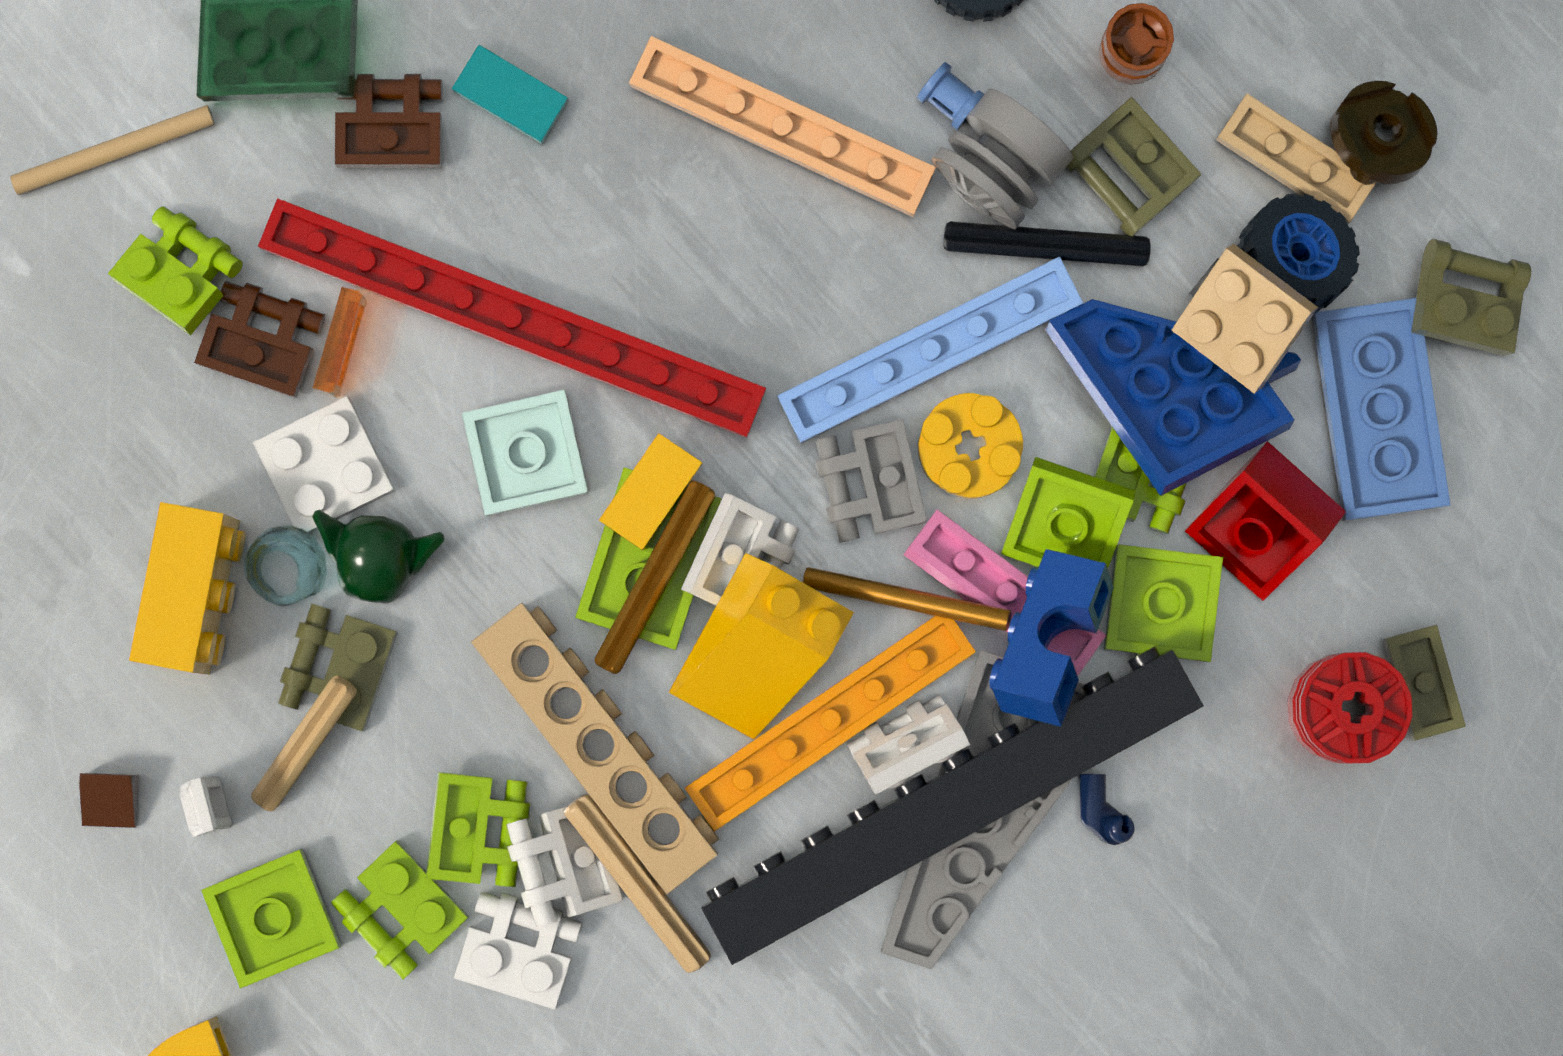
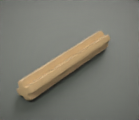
(637, 883)

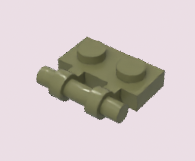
(358, 656)

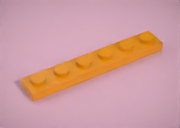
(829, 720)

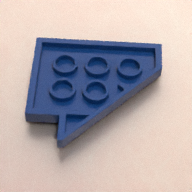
(1164, 395)

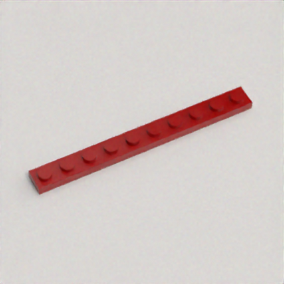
(512, 318)

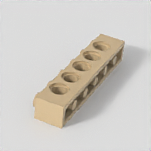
(502, 650)

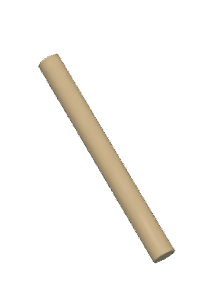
(112, 150)

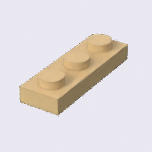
(1292, 156)

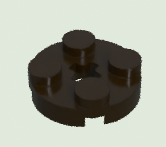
(1366, 153)

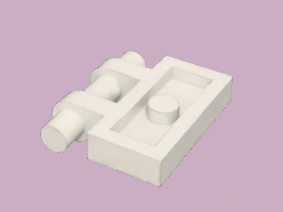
(732, 533)
(908, 744)
(579, 873)
(512, 965)

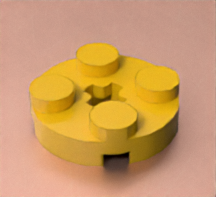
(983, 418)

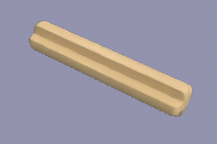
(304, 743)

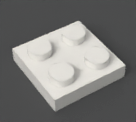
(324, 464)

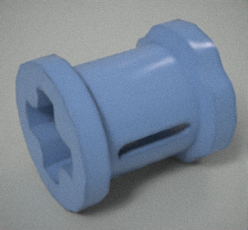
(949, 95)

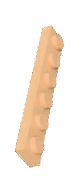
(782, 126)

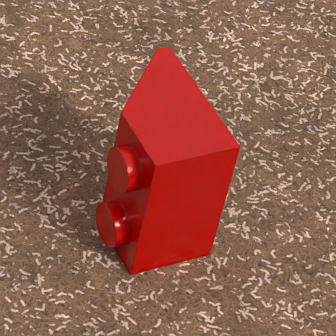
(1266, 521)

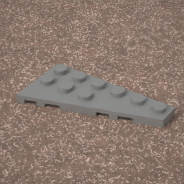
(950, 884)

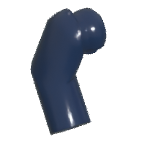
(1099, 815)

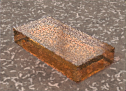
(340, 342)

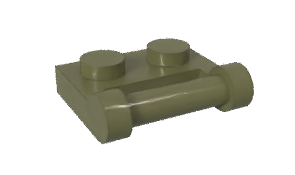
(1143, 155)
(1467, 314)

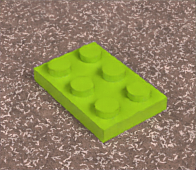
(617, 570)

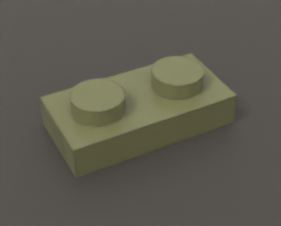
(1426, 671)

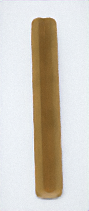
(654, 577)

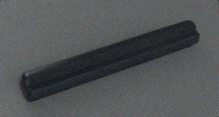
(1047, 243)

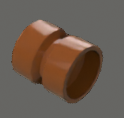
(1136, 43)

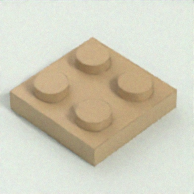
(1244, 318)

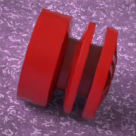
(1318, 715)

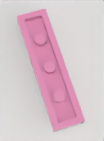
(986, 579)

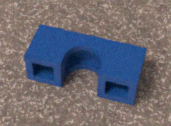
(1061, 596)

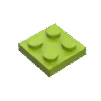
(1067, 515)
(1163, 602)
(271, 918)

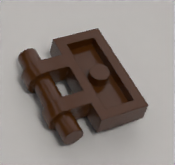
(390, 138)
(254, 354)

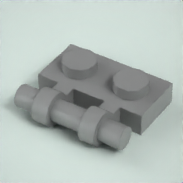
(887, 477)

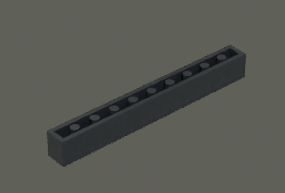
(949, 806)

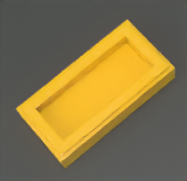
(650, 491)

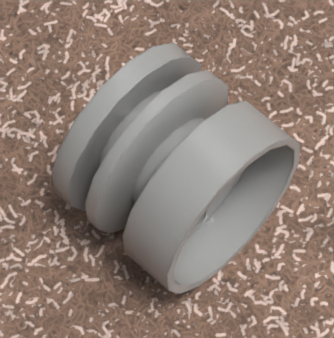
(1009, 150)

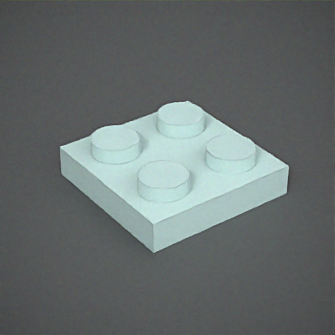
(525, 453)

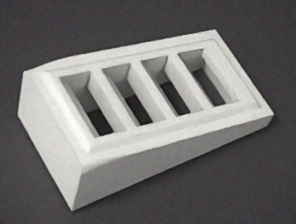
(205, 805)

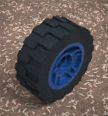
(1307, 231)

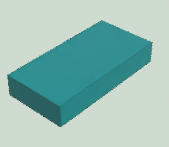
(510, 94)

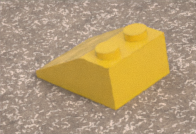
(759, 647)

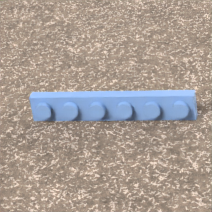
(929, 350)

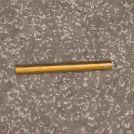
(908, 599)

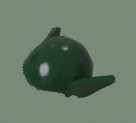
(374, 554)

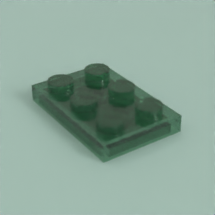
(276, 49)

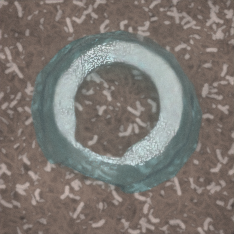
(306, 554)

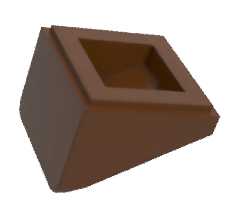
(108, 799)

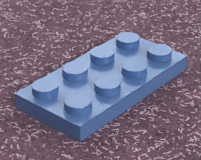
(1380, 410)

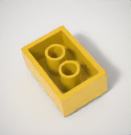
(187, 589)

